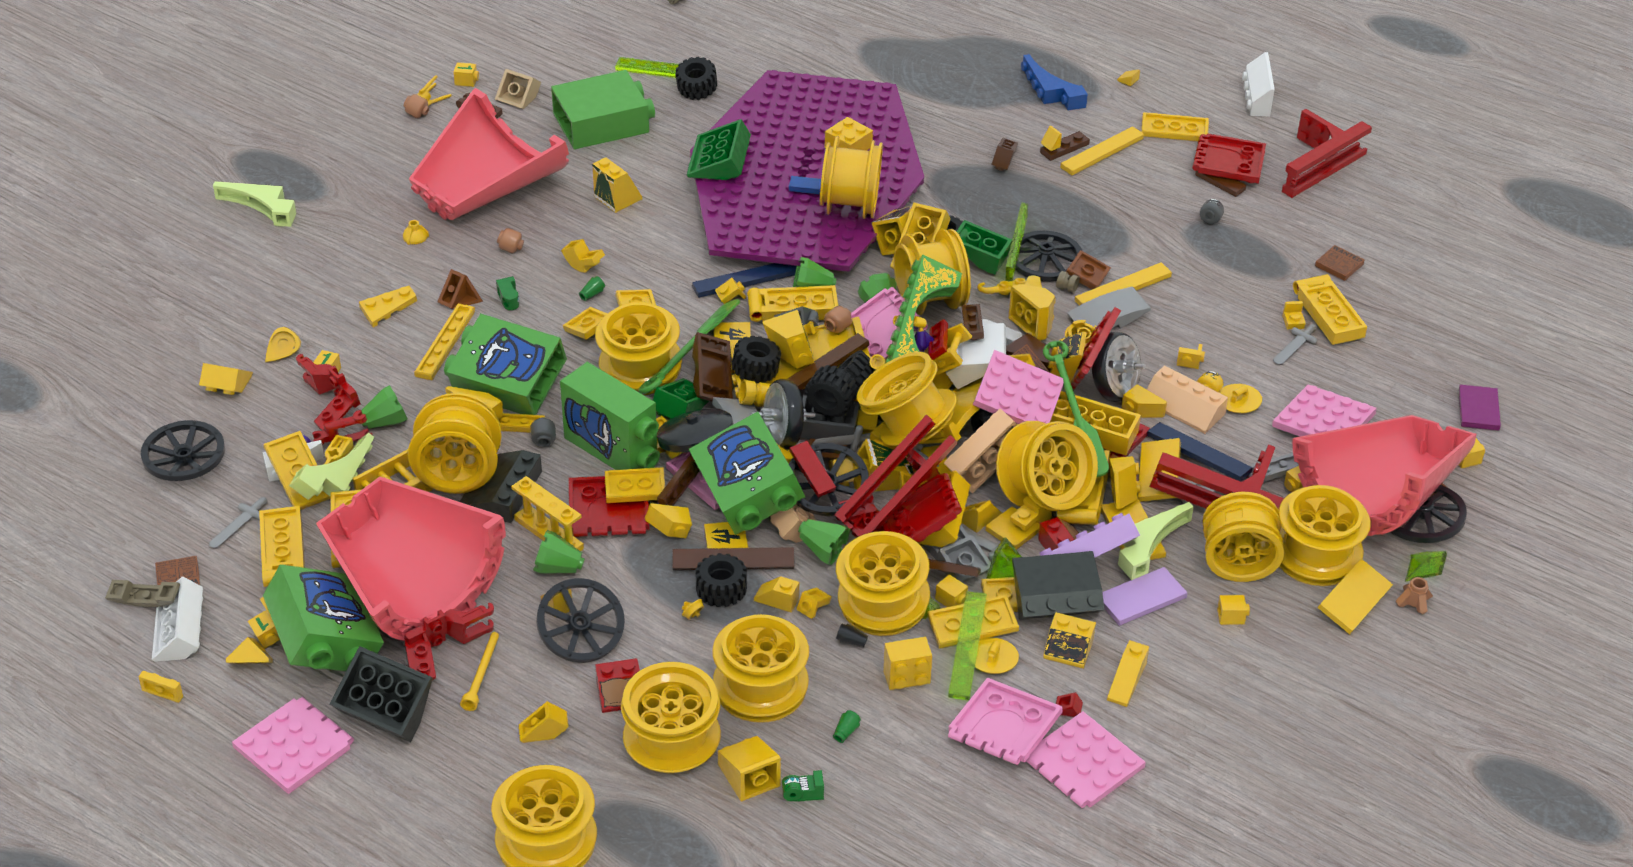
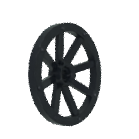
(1046, 252)
(843, 452)
(183, 453)
(1431, 509)
(580, 615)

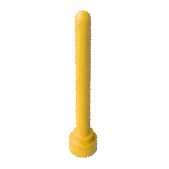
(877, 361)
(470, 699)

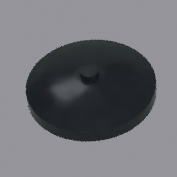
(692, 428)

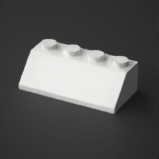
(1259, 86)
(178, 624)

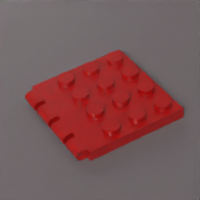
(1229, 157)
(1094, 345)
(588, 498)
(926, 509)

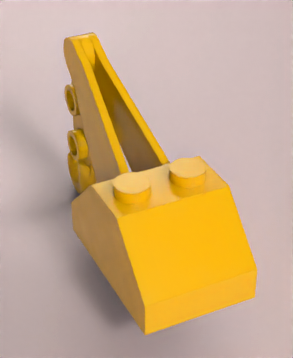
(1029, 306)

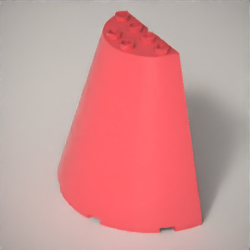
(480, 161)
(1384, 464)
(413, 552)

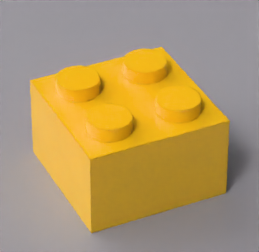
(851, 135)
(907, 663)

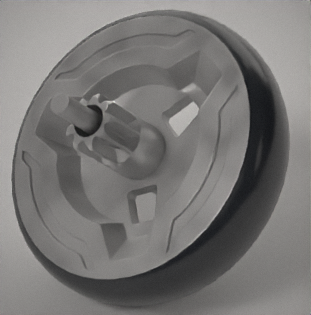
(1117, 357)
(784, 412)

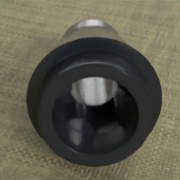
(850, 635)

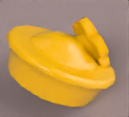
(692, 609)

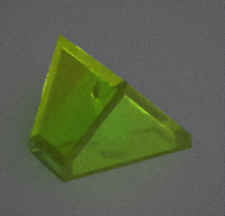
(1001, 563)
(1426, 564)

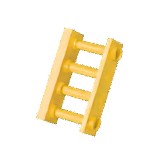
(950, 359)
(386, 470)
(545, 502)

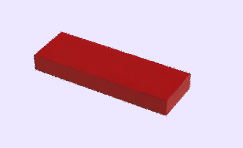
(940, 335)
(812, 469)

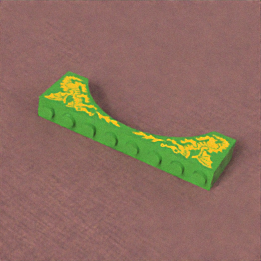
(928, 281)

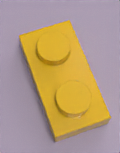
(160, 686)

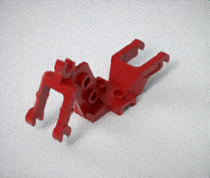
(326, 378)
(433, 632)

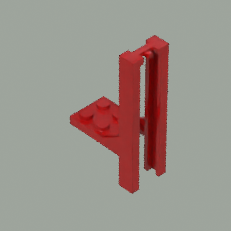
(1316, 133)
(924, 471)
(1209, 479)

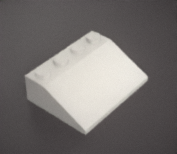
(977, 355)

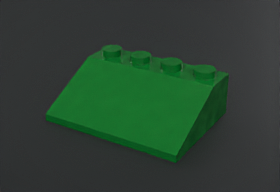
(720, 152)

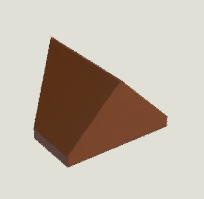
(458, 290)

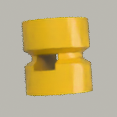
(752, 393)

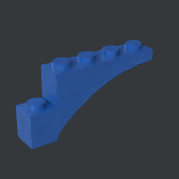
(1051, 88)

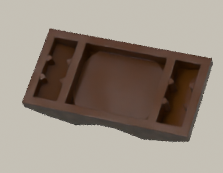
(712, 367)

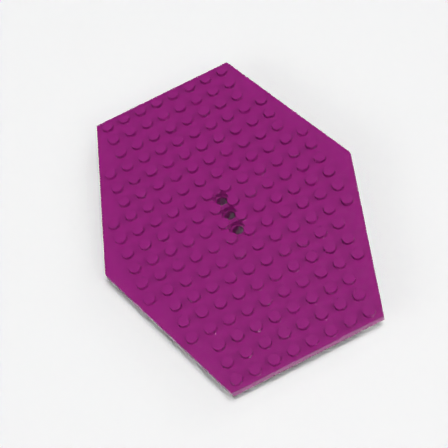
(787, 123)

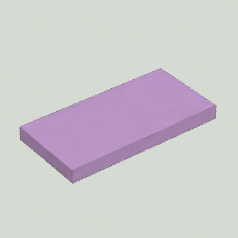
(1142, 596)

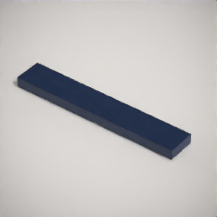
(746, 277)
(1202, 452)

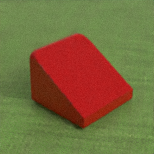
(1070, 704)

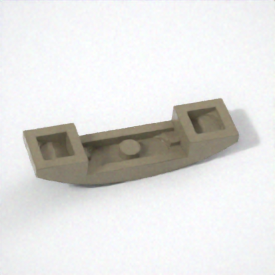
(142, 595)

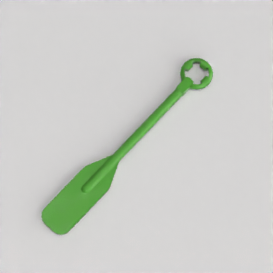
(721, 313)
(1103, 466)

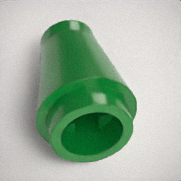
(592, 288)
(846, 726)

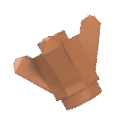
(1415, 595)

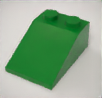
(984, 247)
(677, 398)

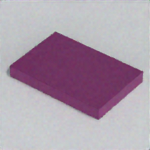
(1479, 407)

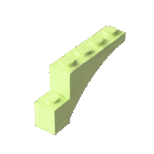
(263, 198)
(334, 475)
(1136, 555)

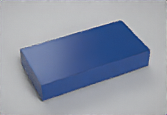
(805, 185)

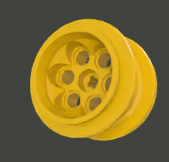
(851, 177)
(945, 249)
(638, 343)
(904, 394)
(465, 440)
(1048, 463)
(1322, 534)
(883, 583)
(761, 667)
(671, 717)
(544, 818)

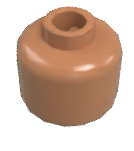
(416, 106)
(510, 240)
(838, 319)

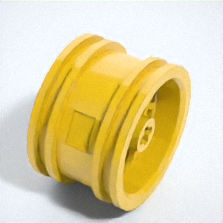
(1242, 537)

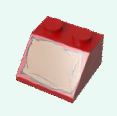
(1055, 531)
(611, 682)

